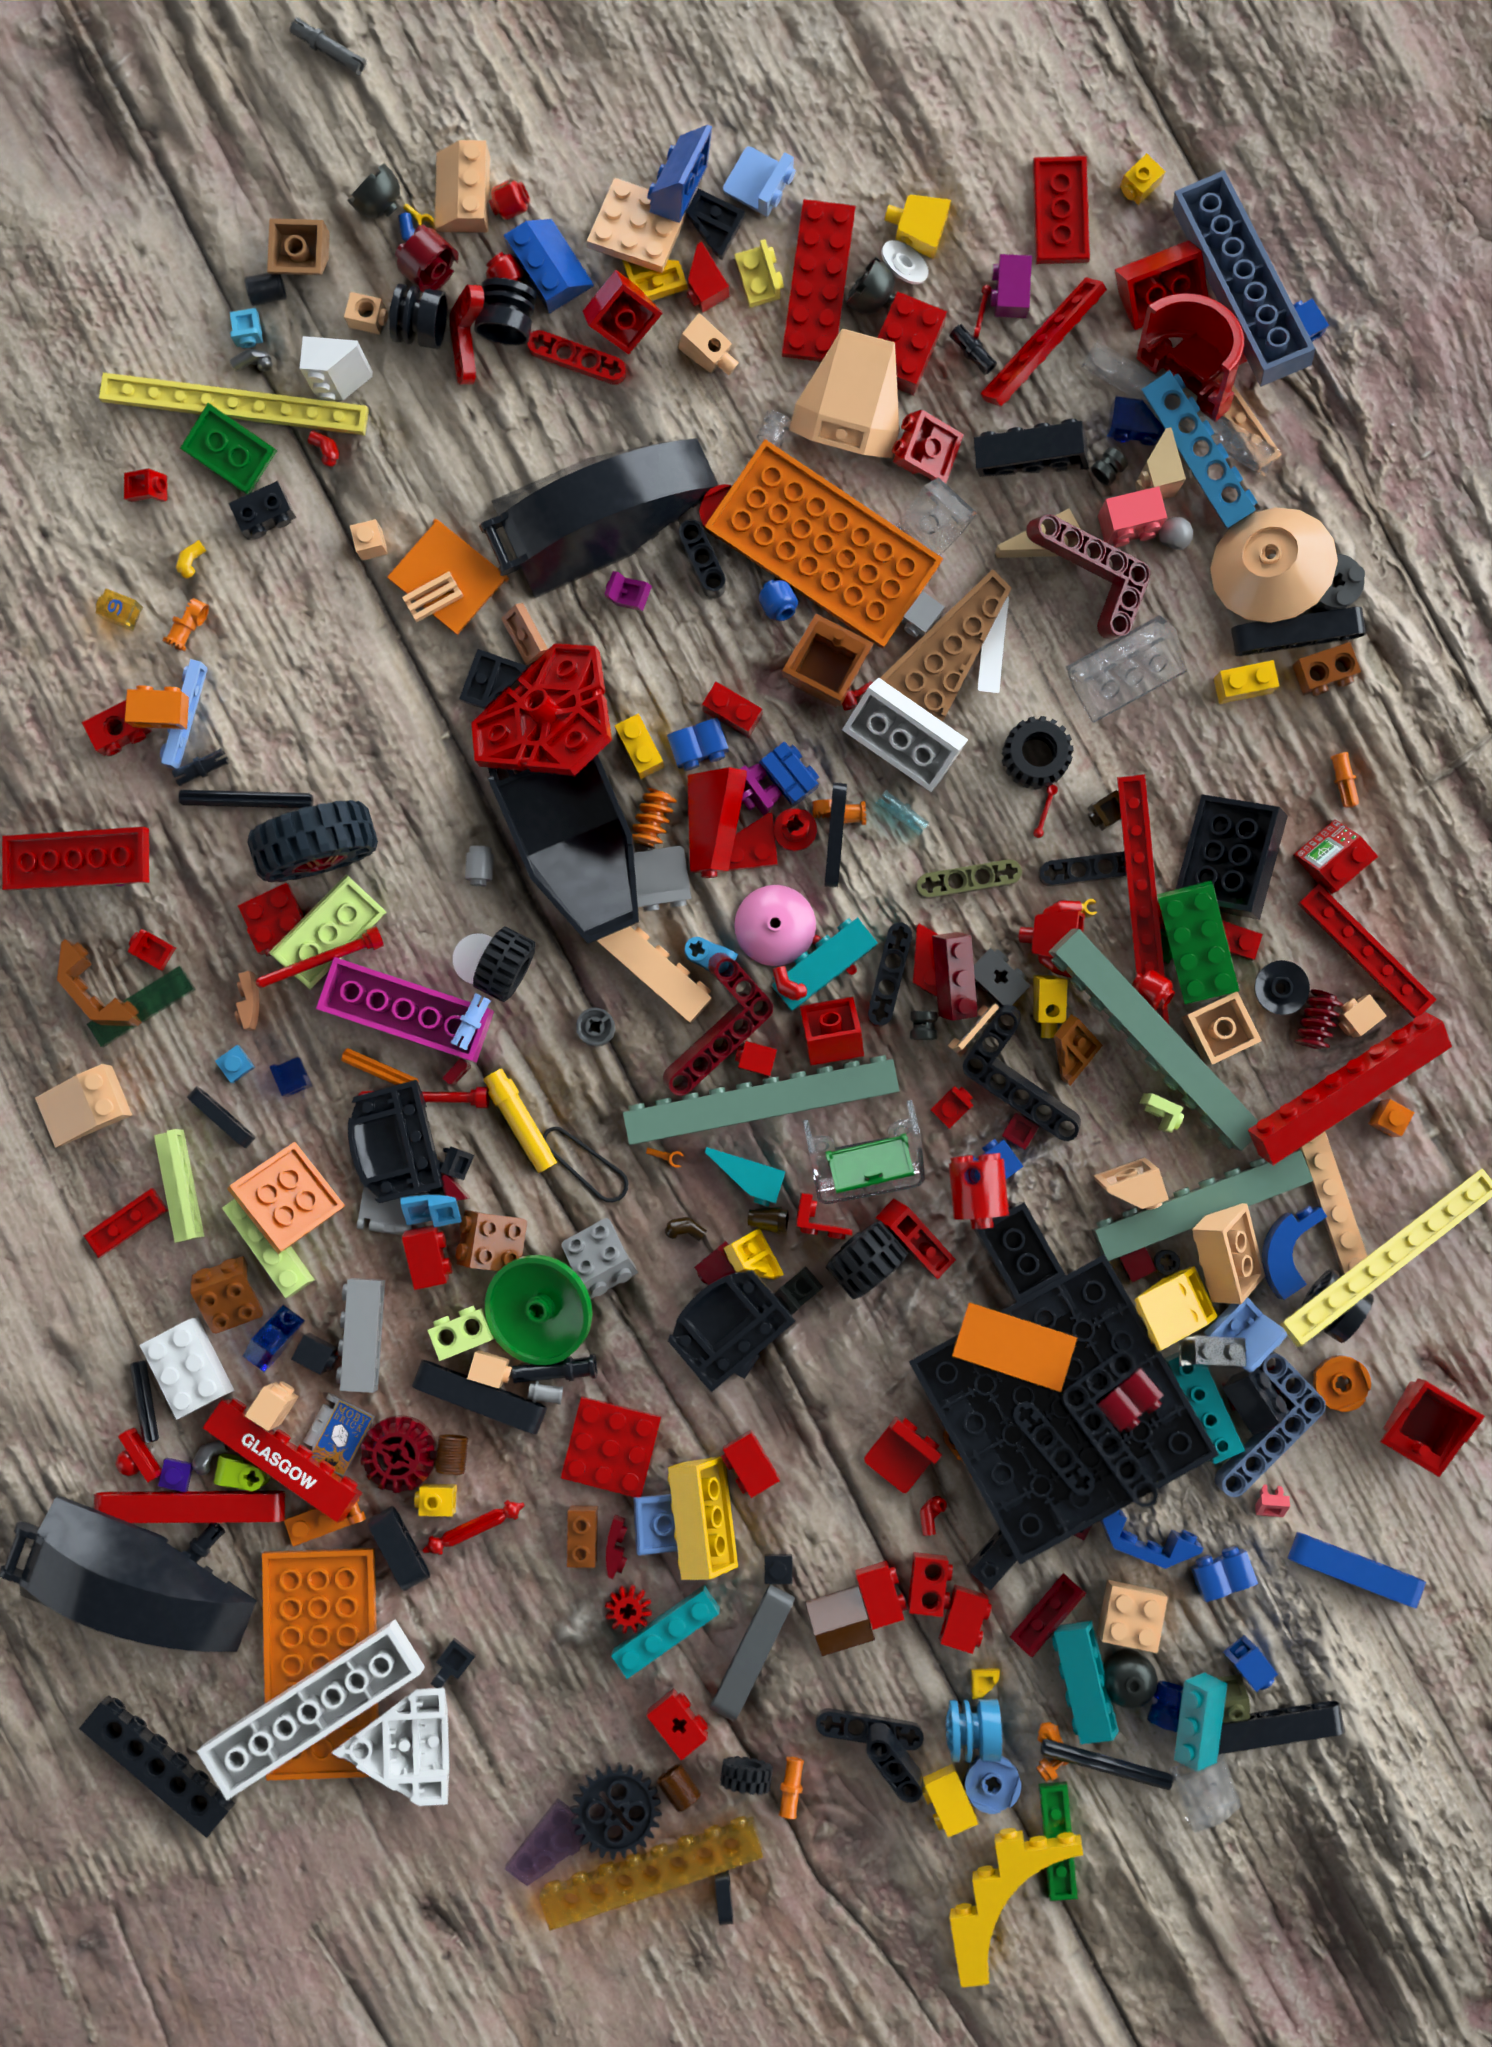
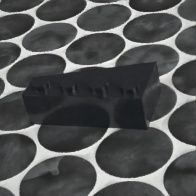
(1032, 449)

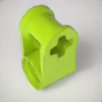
(236, 1473)

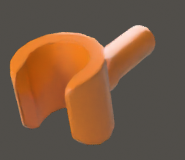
(664, 1155)

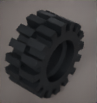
(746, 1775)

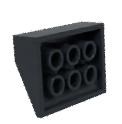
(1236, 850)

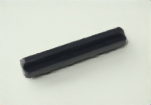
(144, 1401)

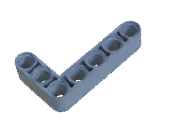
(1283, 1437)

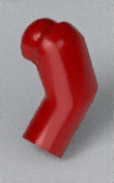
(787, 987)
(929, 1512)

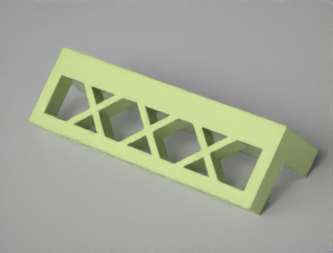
(179, 1185)

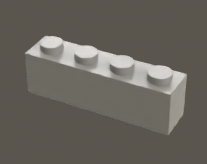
(362, 1335)

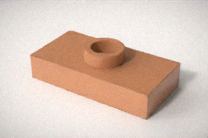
(524, 633)

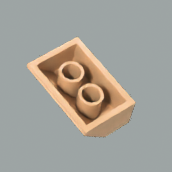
(462, 187)
(1229, 1254)

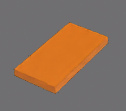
(1014, 1347)

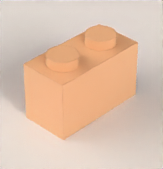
(272, 1405)

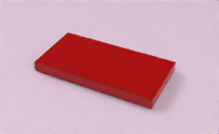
(1061, 210)

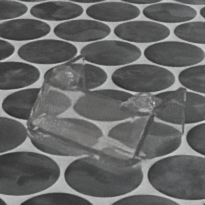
(822, 1172)

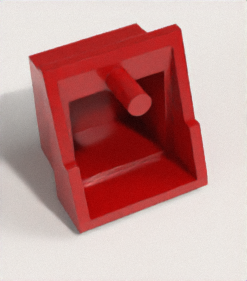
(1429, 1426)

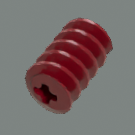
(1318, 1020)

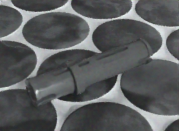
(319, 41)

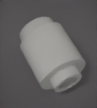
(479, 865)

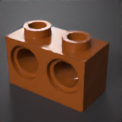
(1324, 664)
(582, 1536)

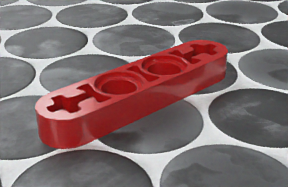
(579, 352)

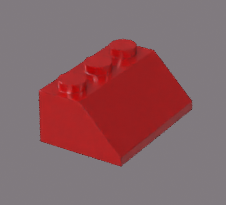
(1160, 275)

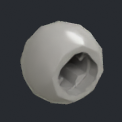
(1176, 533)

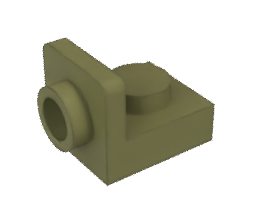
(1237, 1699)

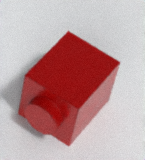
(756, 1058)

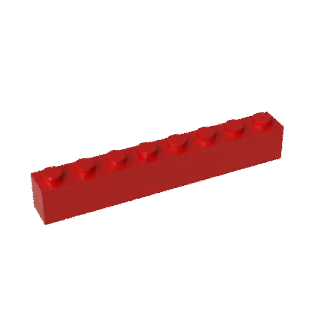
(1349, 1088)

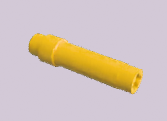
(506, 1097)

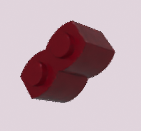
(1130, 1400)

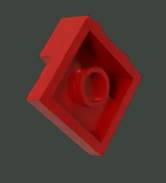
(927, 446)
(271, 917)

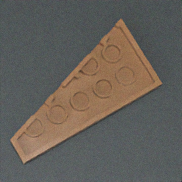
(942, 658)

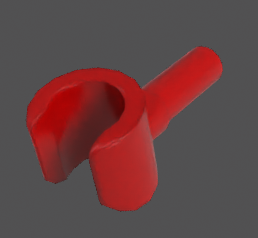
(850, 700)

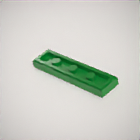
(1057, 1820)

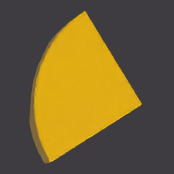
(983, 1681)

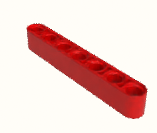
(193, 1506)

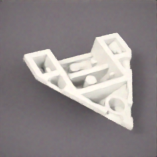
(407, 1748)

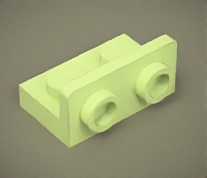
(1163, 1108)

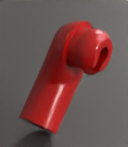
(327, 445)

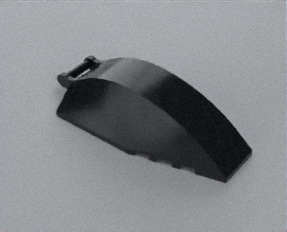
(597, 511)
(126, 1582)

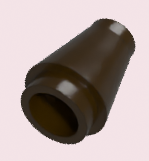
(769, 1219)

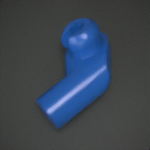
(406, 226)

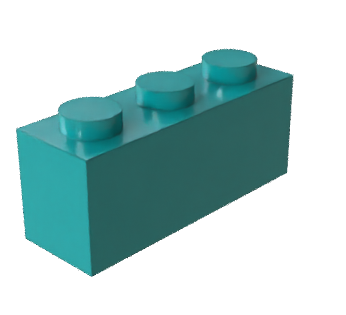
(1200, 1721)

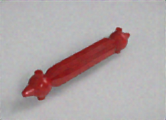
(473, 1527)

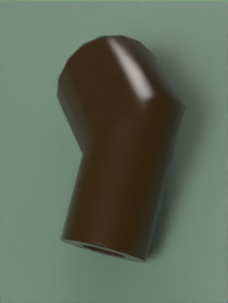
(682, 1226)

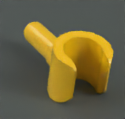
(418, 217)

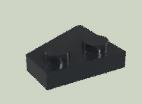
(715, 221)
(489, 678)

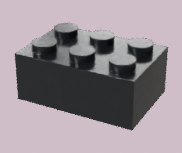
(1020, 1252)

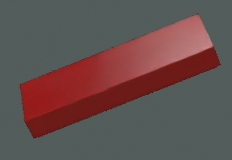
(125, 1223)

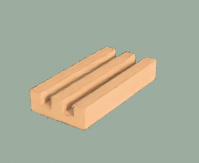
(447, 577)

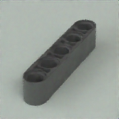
(752, 1653)

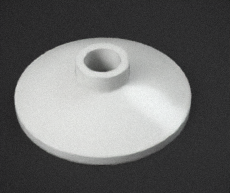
(904, 262)

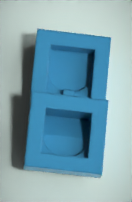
(435, 1208)

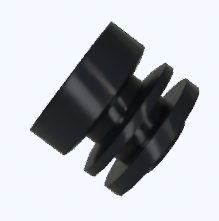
(506, 312)
(418, 316)
(1350, 1321)

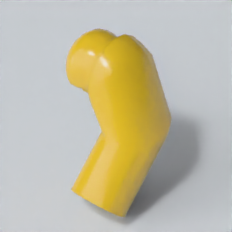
(186, 557)

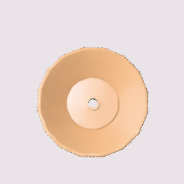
(1278, 586)

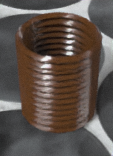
(451, 1454)
(679, 1787)

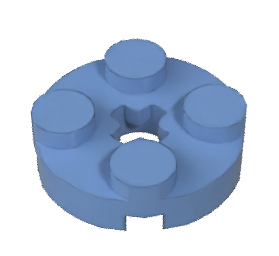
(1000, 1797)

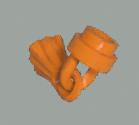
(1046, 1768)

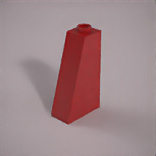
(713, 818)

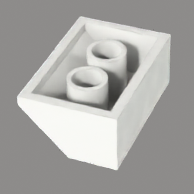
(333, 367)

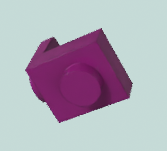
(627, 591)

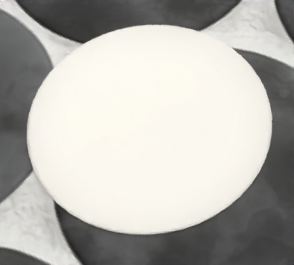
(468, 954)

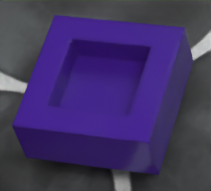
(175, 1474)

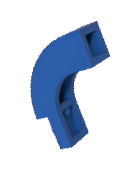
(1278, 1250)

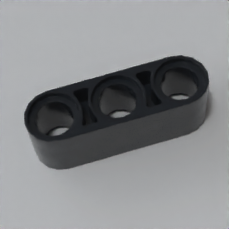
(698, 547)
(398, 1548)
(894, 1763)

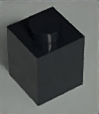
(315, 1354)

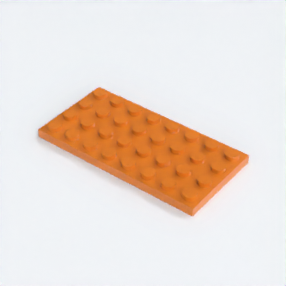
(823, 543)
(312, 1614)

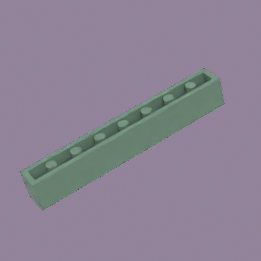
(1188, 1207)

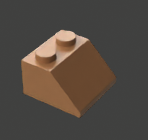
(297, 246)

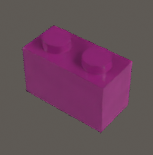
(1012, 286)

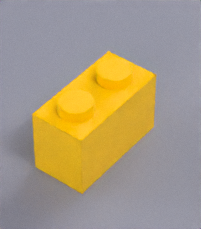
(1246, 682)
(639, 746)
(950, 1801)

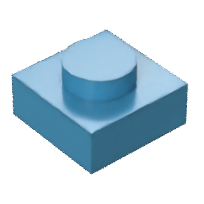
(235, 1064)

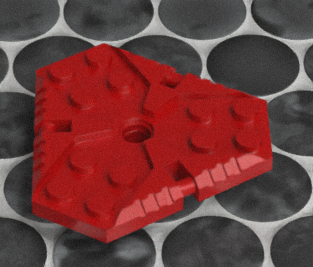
(551, 719)

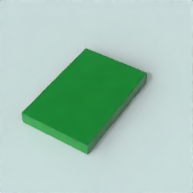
(228, 449)

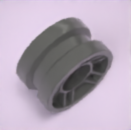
(584, 1024)

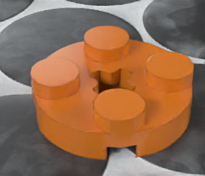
(1348, 1368)

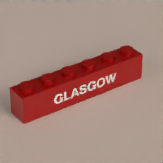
(284, 1460)

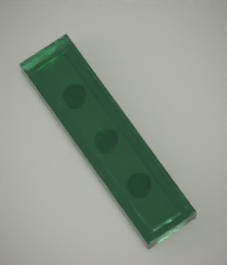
(148, 1002)

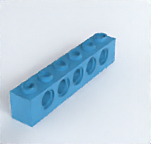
(1156, 394)

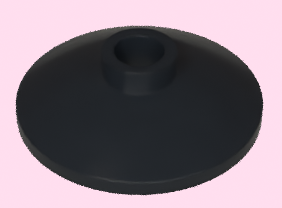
(1295, 986)

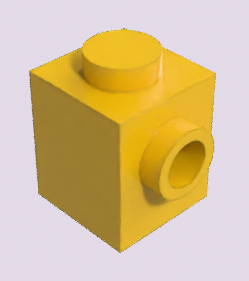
(1142, 179)
(436, 1500)

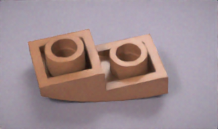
(248, 1009)

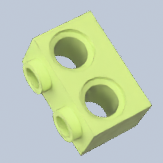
(463, 1338)

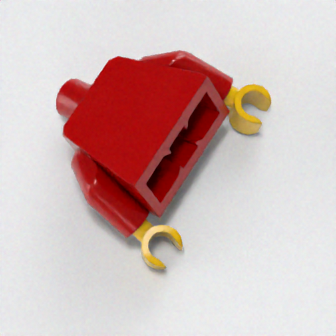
(1052, 927)

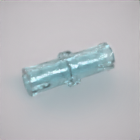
(902, 812)

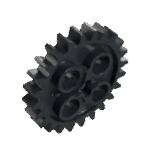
(596, 1827)

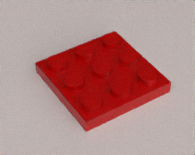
(611, 1447)

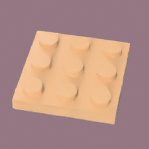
(630, 230)

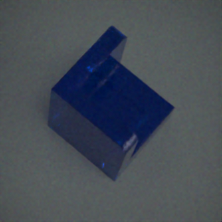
(291, 1077)

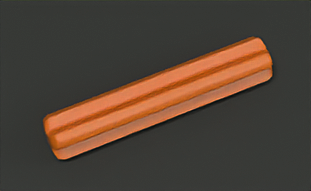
(375, 1067)

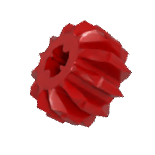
(636, 1616)

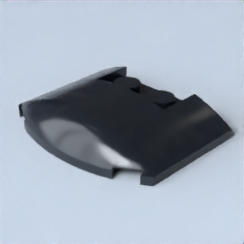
(393, 1142)
(728, 1326)

